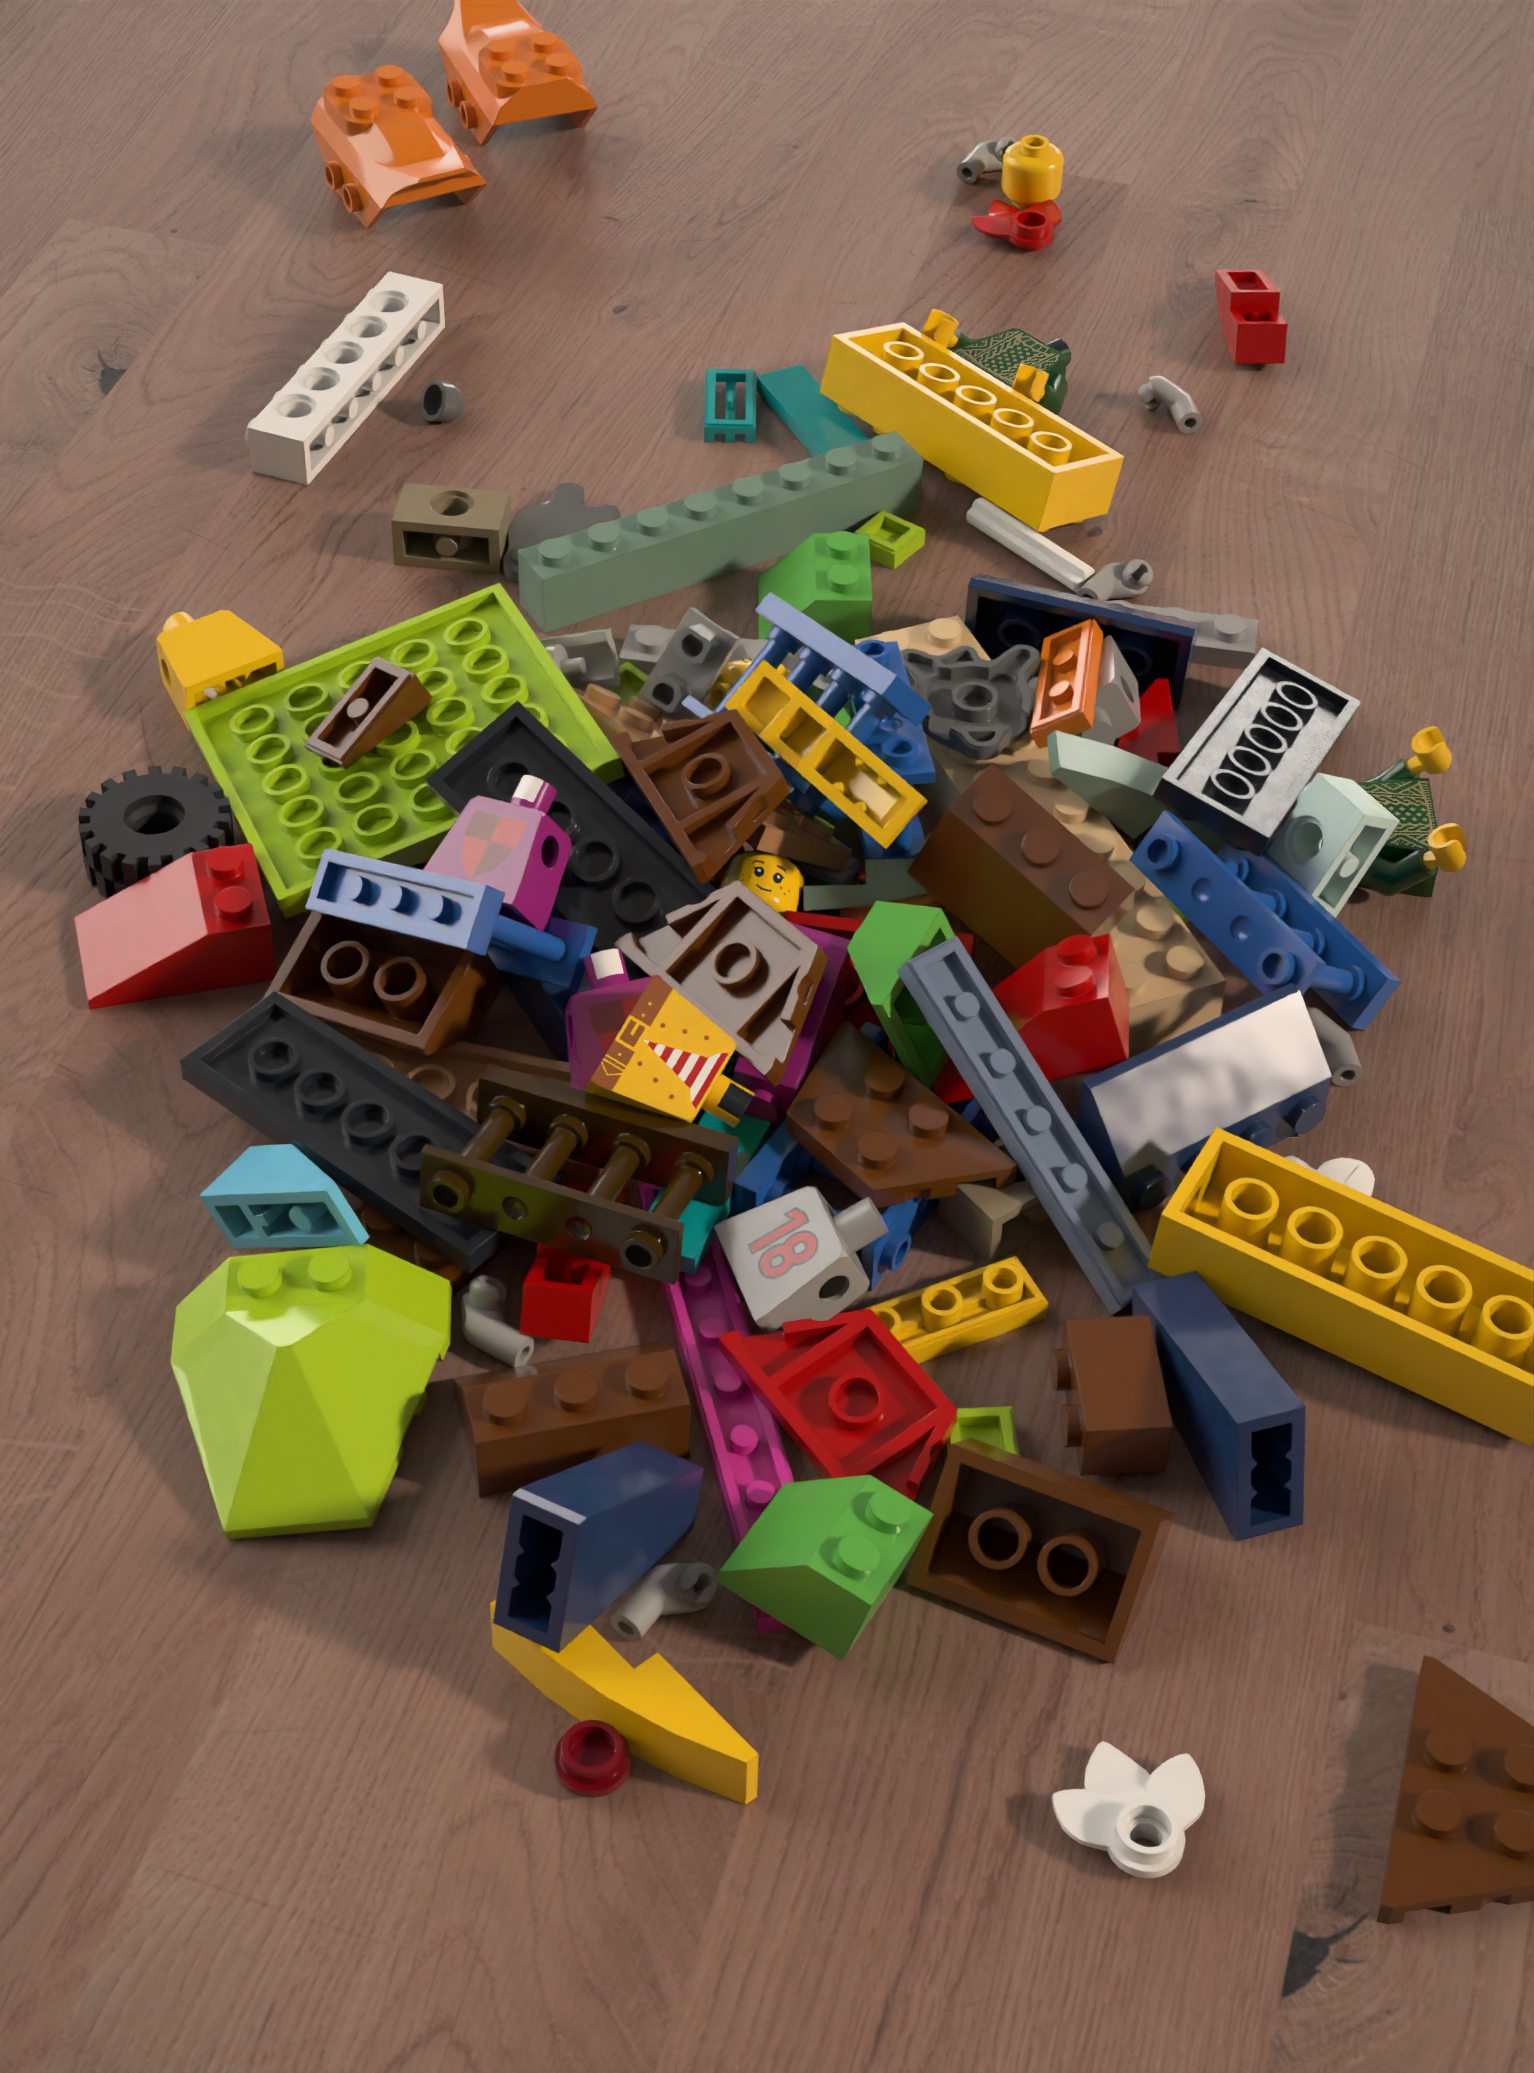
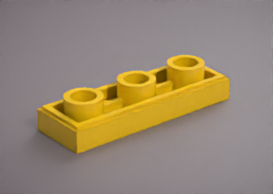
(963, 1310)

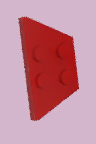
(848, 1397)

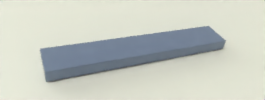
(1031, 1121)

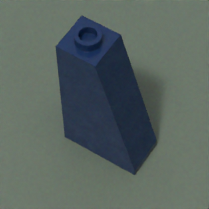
(1227, 1406)
(589, 1538)

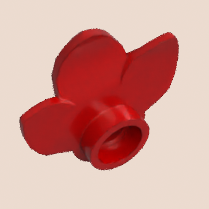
(1025, 229)

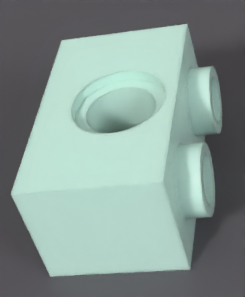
(1352, 836)

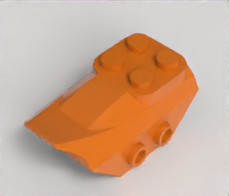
(509, 68)
(386, 144)

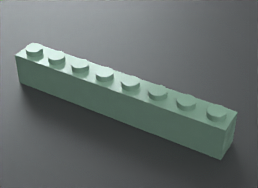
(716, 531)

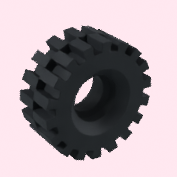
(119, 821)

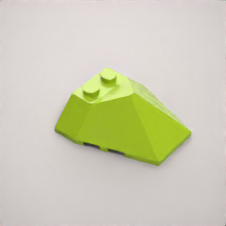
(307, 1382)

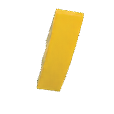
(826, 754)
(647, 1705)

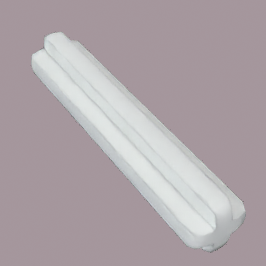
(1029, 544)

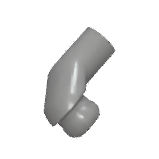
(984, 158)
(1175, 398)
(1118, 581)
(1337, 1049)
(486, 1324)
(665, 1591)

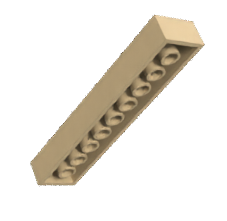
(1162, 964)

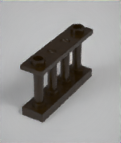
(591, 1131)

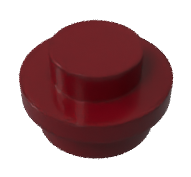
(592, 1759)

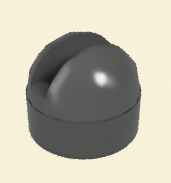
(441, 401)

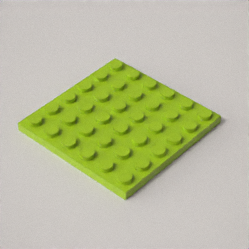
(294, 804)

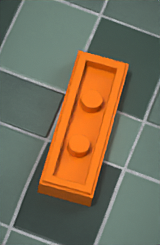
(1067, 682)

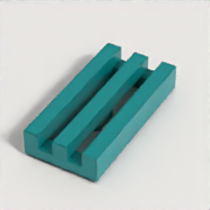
(729, 425)

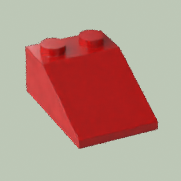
(179, 931)
(1066, 1010)

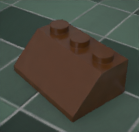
(1017, 872)
(387, 984)
(570, 1411)
(1039, 1548)

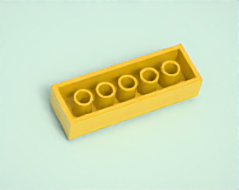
(971, 426)
(1357, 1280)

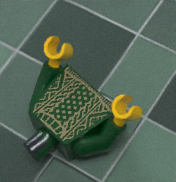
(1011, 357)
(1416, 846)

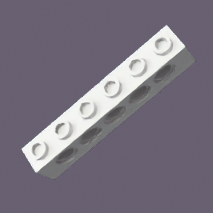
(345, 378)

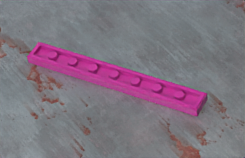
(734, 1422)

